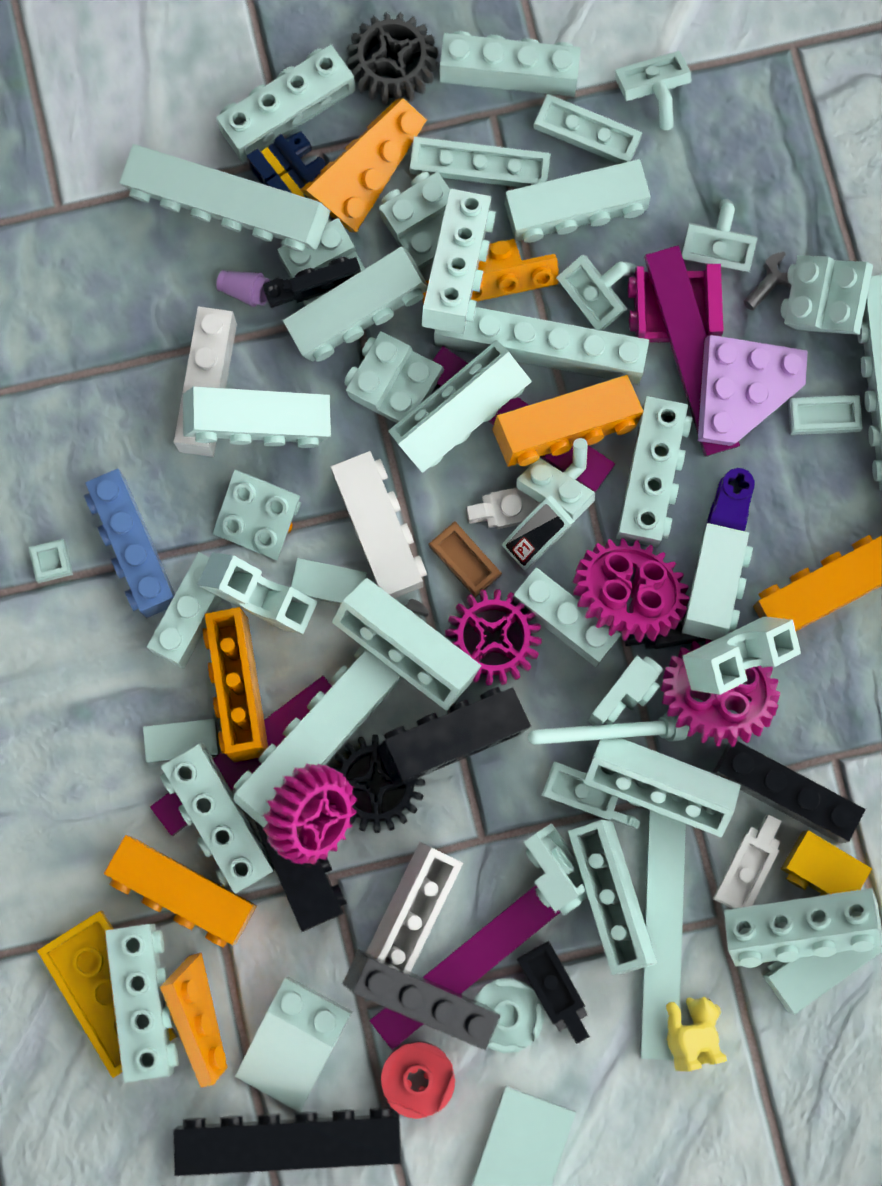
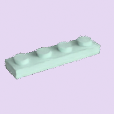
(479, 162)

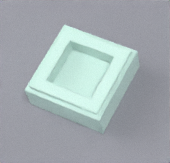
(50, 561)

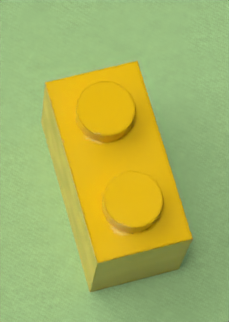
(823, 866)

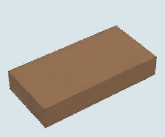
(465, 559)

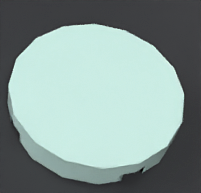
(519, 1011)

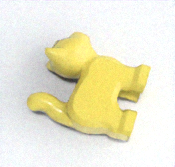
(697, 1042)

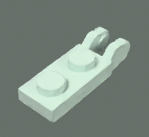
(567, 788)

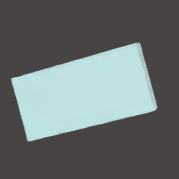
(825, 414)
(325, 581)
(171, 740)

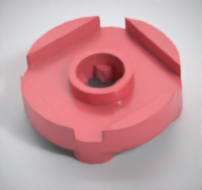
(398, 1088)

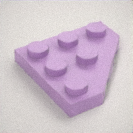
(744, 385)

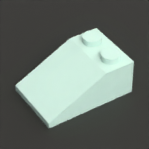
(293, 1043)

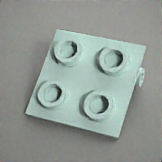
(256, 514)

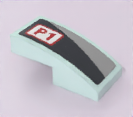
(537, 533)

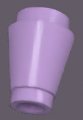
(243, 286)

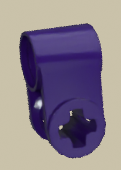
(729, 508)

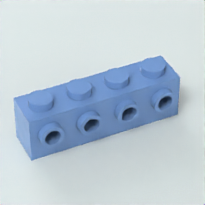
(132, 544)

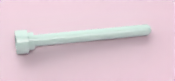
(664, 727)

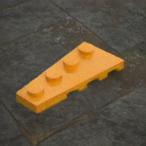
(362, 171)

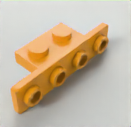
(508, 274)

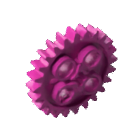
(605, 589)
(712, 715)

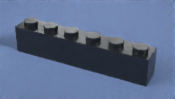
(287, 1144)

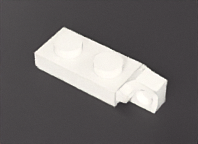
(502, 508)
(749, 865)

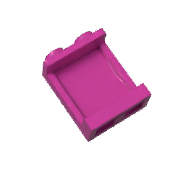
(647, 318)

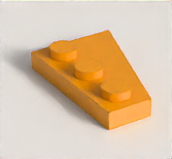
(194, 1016)

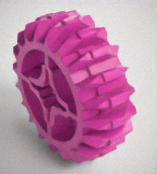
(506, 648)
(309, 813)

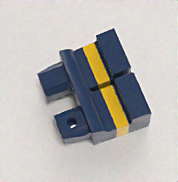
(281, 164)

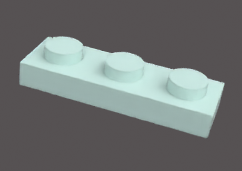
(587, 130)

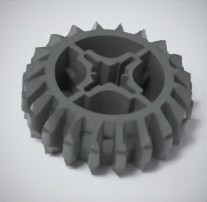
(414, 44)

